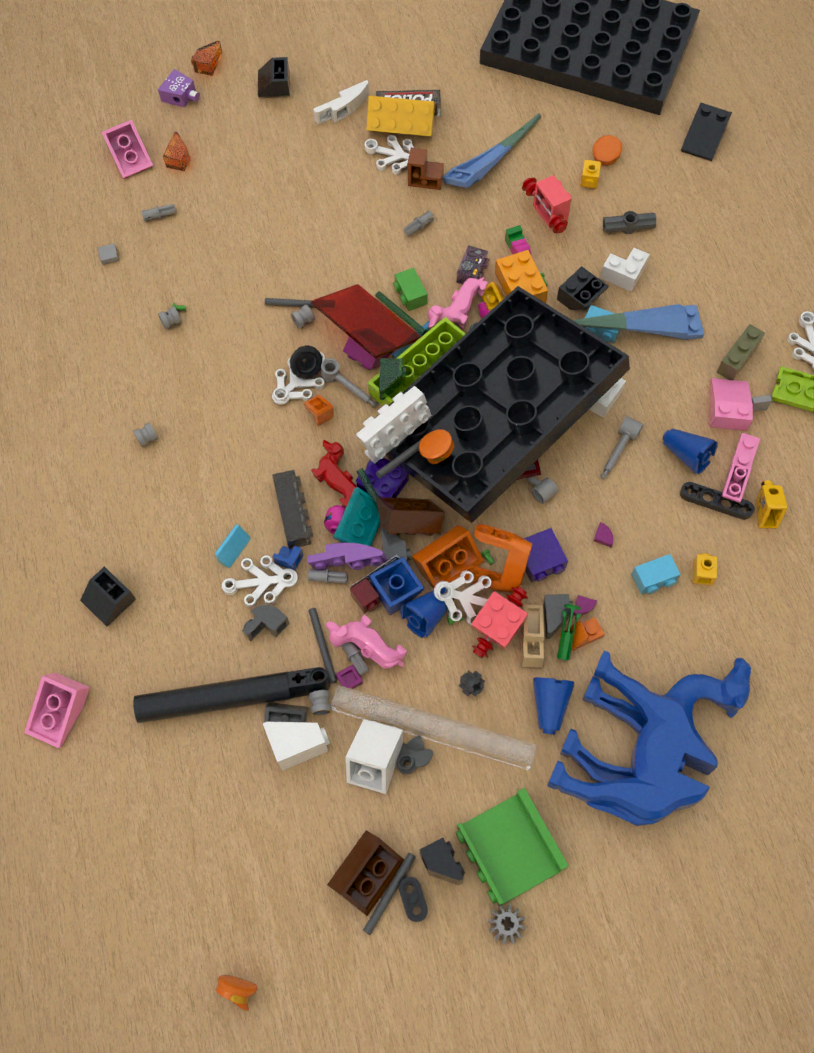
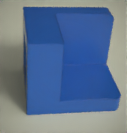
(288, 558)

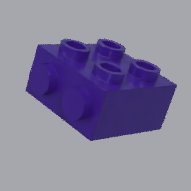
(390, 484)
(545, 556)

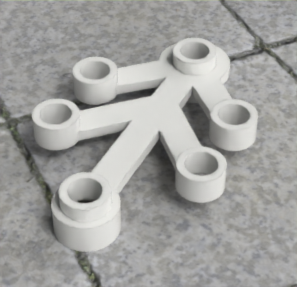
(397, 154)
(806, 321)
(295, 382)
(263, 581)
(465, 596)

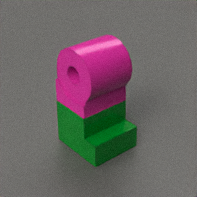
(516, 240)

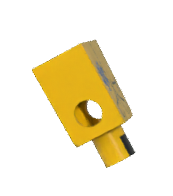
(770, 505)

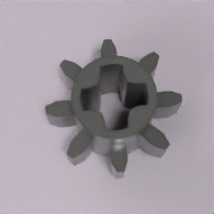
(471, 683)

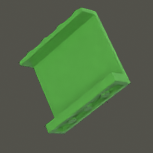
(511, 848)

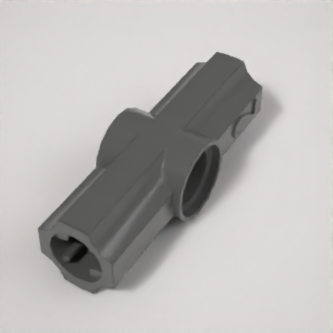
(629, 222)

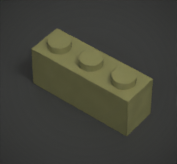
(740, 352)

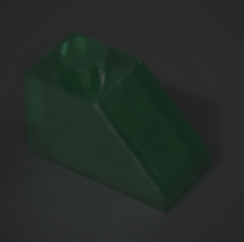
(391, 376)

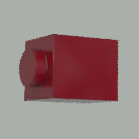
(365, 596)

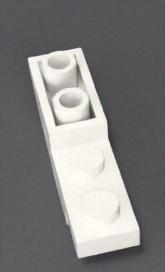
(347, 103)

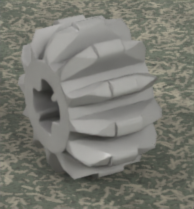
(512, 920)

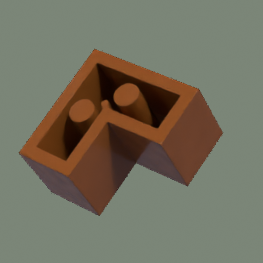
(423, 172)

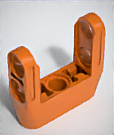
(516, 560)

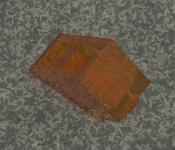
(207, 58)
(176, 154)

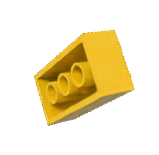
(400, 116)

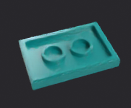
(359, 520)

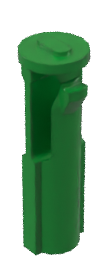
(567, 637)

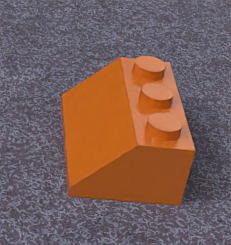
(448, 556)

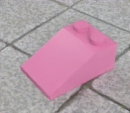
(127, 149)
(730, 404)
(56, 708)

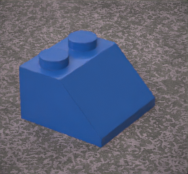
(396, 585)

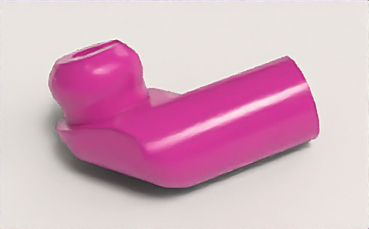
(483, 309)

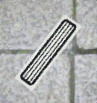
(382, 566)

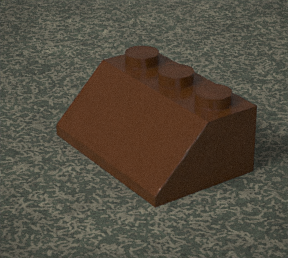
(410, 516)
(366, 872)

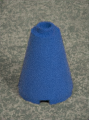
(690, 448)
(424, 613)
(551, 702)

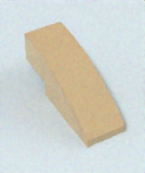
(533, 637)

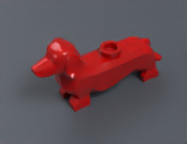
(332, 474)

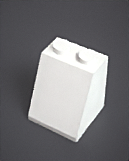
(296, 742)
(373, 756)

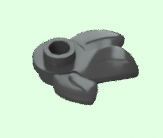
(414, 753)

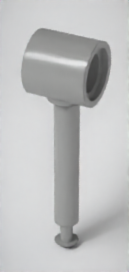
(331, 377)
(630, 430)
(543, 489)

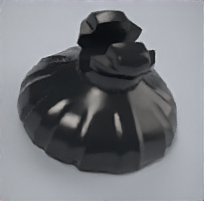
(306, 362)

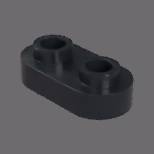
(413, 899)

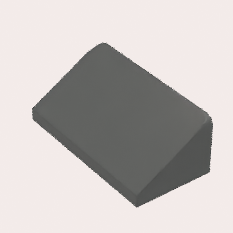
(285, 713)

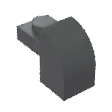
(265, 617)

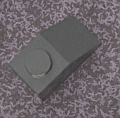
(394, 546)
(553, 609)

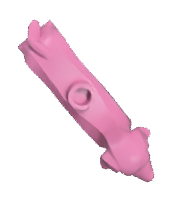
(461, 304)
(368, 641)

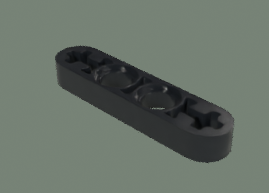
(715, 504)

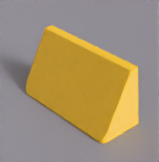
(492, 295)

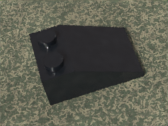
(706, 131)

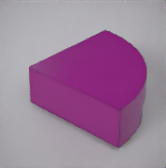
(604, 535)
(586, 605)

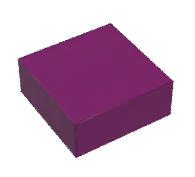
(349, 677)

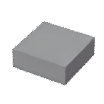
(108, 254)
(761, 403)

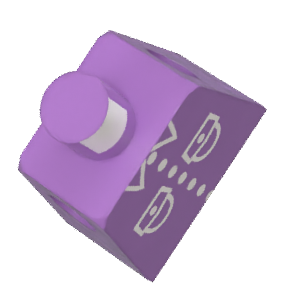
(178, 89)

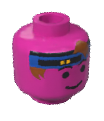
(333, 518)

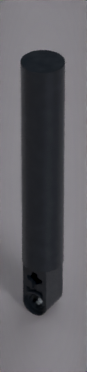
(229, 694)

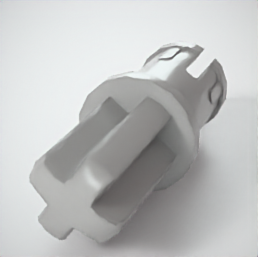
(158, 212)
(418, 223)
(327, 576)
(355, 656)

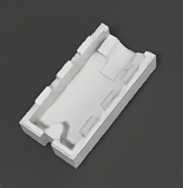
(394, 423)

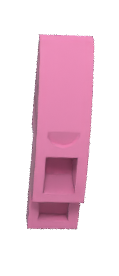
(740, 467)

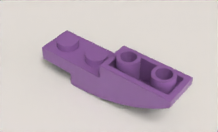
(353, 554)

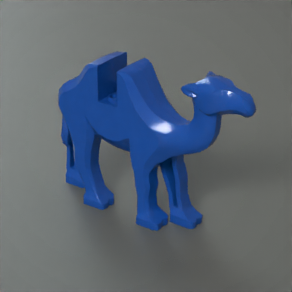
(662, 747)

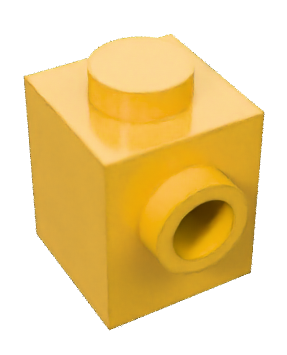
(590, 177)
(705, 569)

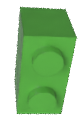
(410, 289)

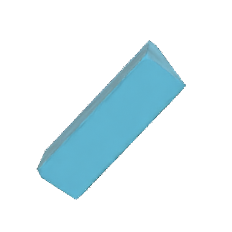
(232, 546)

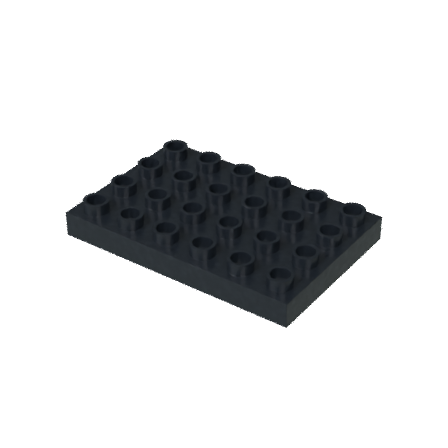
(594, 47)
(507, 398)

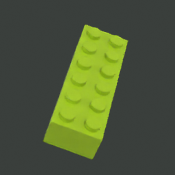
(421, 356)

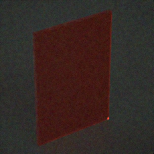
(366, 320)

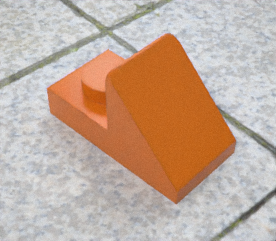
(320, 408)
(586, 633)

